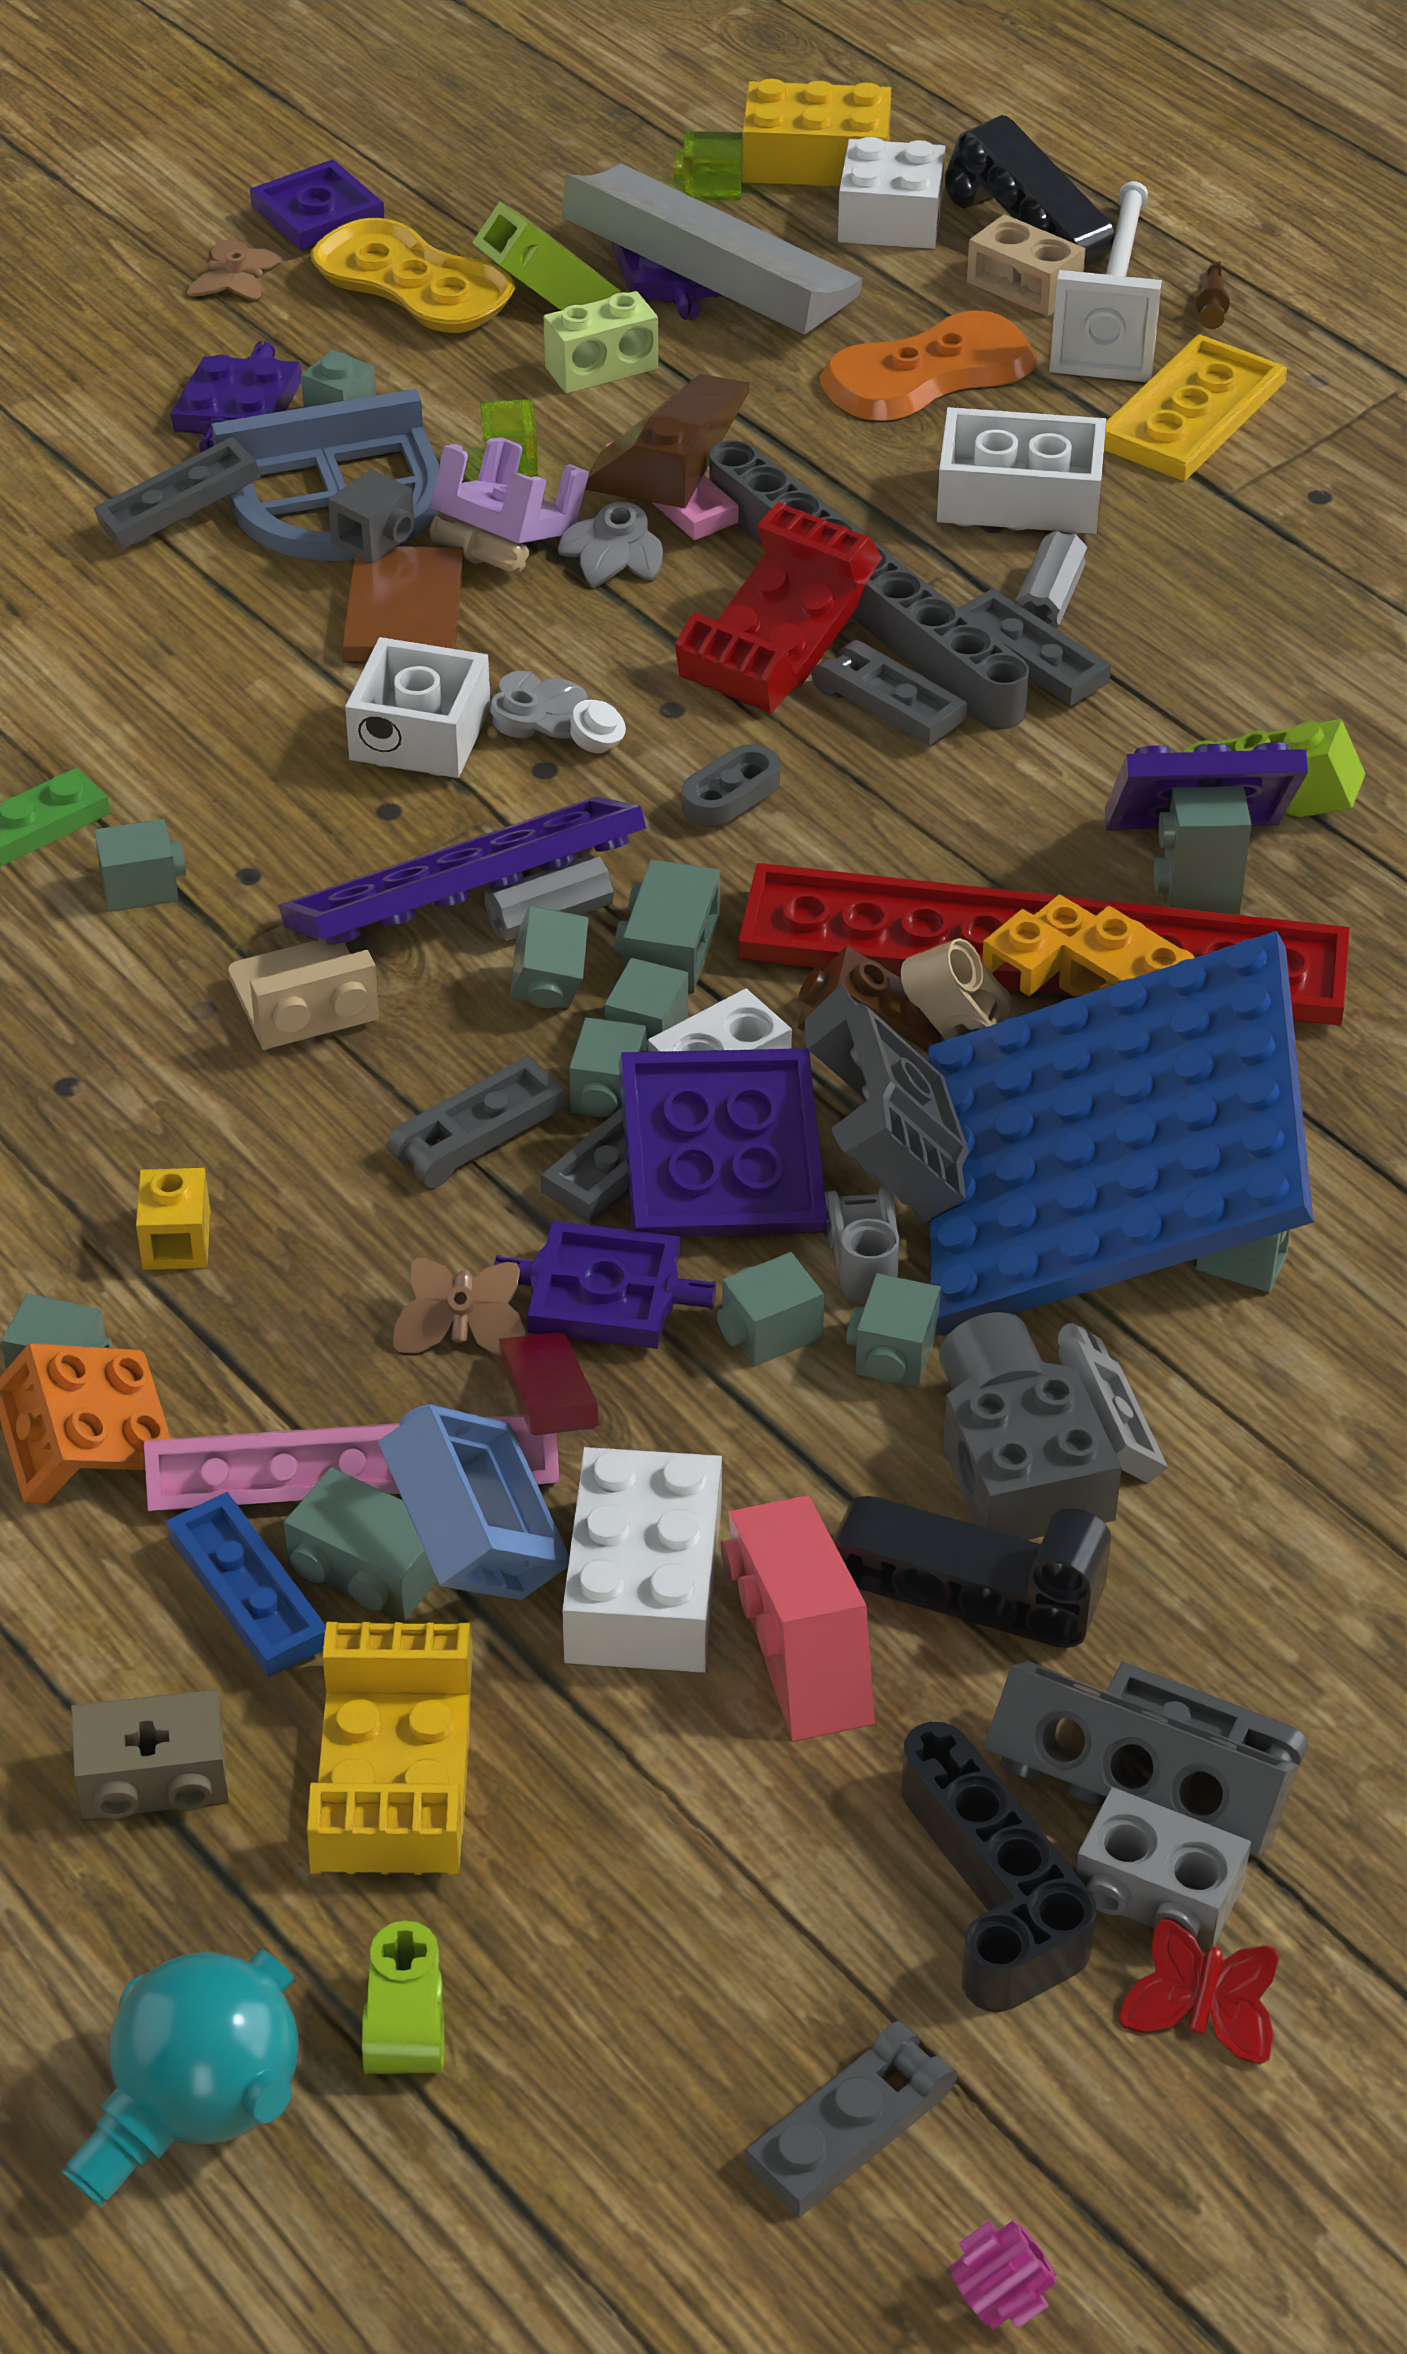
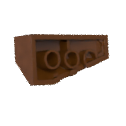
(670, 447)

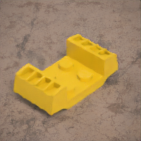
(392, 1749)

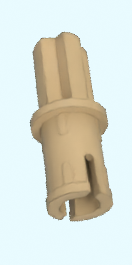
(478, 543)

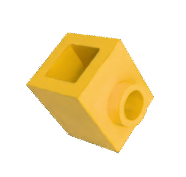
(173, 1219)

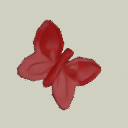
(1206, 1985)

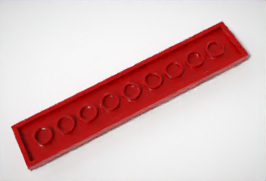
(815, 913)

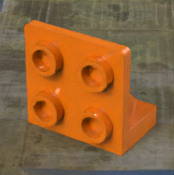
(76, 1411)

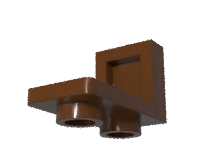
(875, 989)

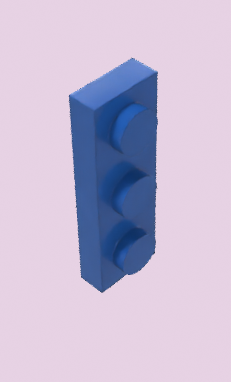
(247, 1584)

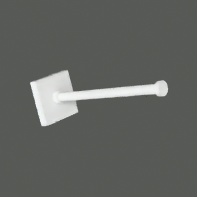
(1110, 320)

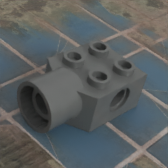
(1022, 1431)

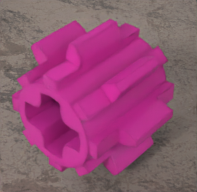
(1003, 2274)

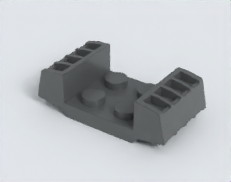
(908, 1123)

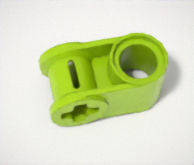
(404, 2002)

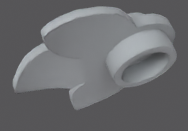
(611, 547)
(533, 705)

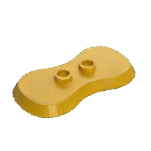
(398, 264)

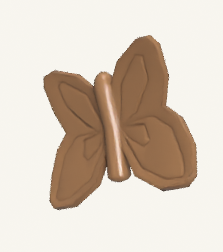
(235, 269)
(459, 1301)

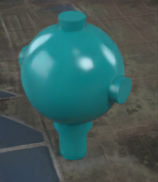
(195, 2060)

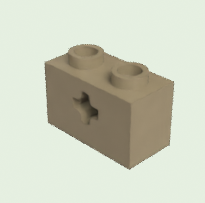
(149, 1754)

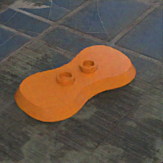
(907, 374)

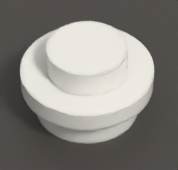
(596, 726)

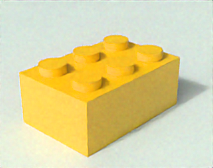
(804, 129)

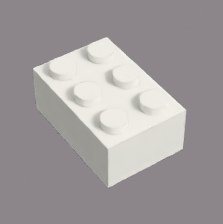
(1021, 470)
(643, 1560)

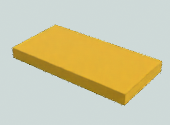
(1192, 407)

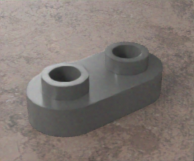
(731, 785)

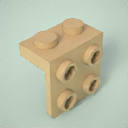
(305, 991)

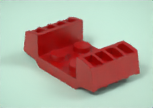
(782, 612)

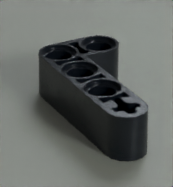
(1011, 168)
(979, 1573)
(945, 1790)

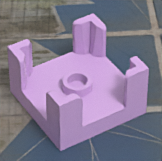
(504, 499)

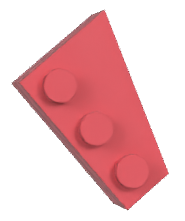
(803, 1615)

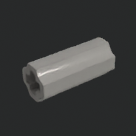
(1053, 577)
(567, 889)

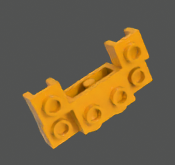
(1084, 948)

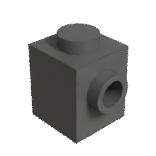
(371, 516)

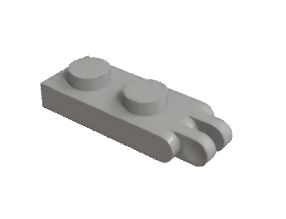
(1112, 1402)

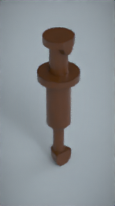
(1213, 299)

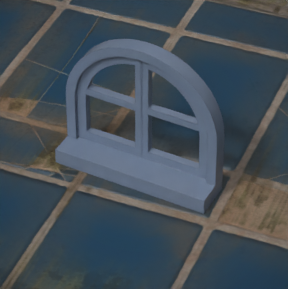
(321, 439)

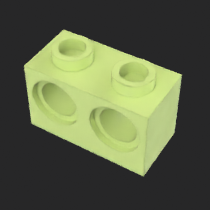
(601, 341)

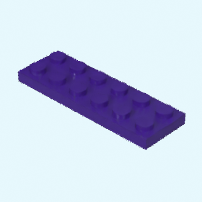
(452, 871)

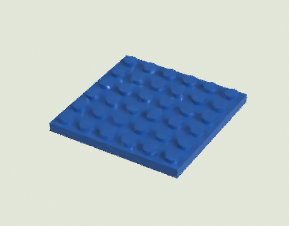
(1123, 1133)

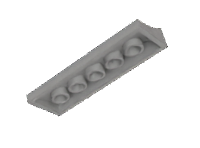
(709, 246)

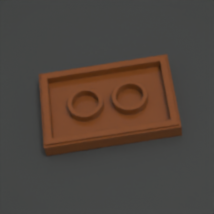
(404, 597)

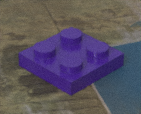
(314, 202)

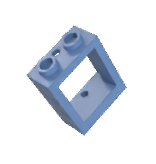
(474, 1502)

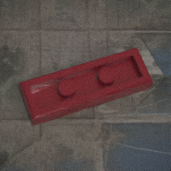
(548, 1383)

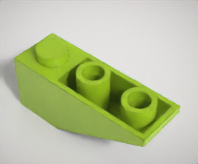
(540, 260)
(1332, 761)

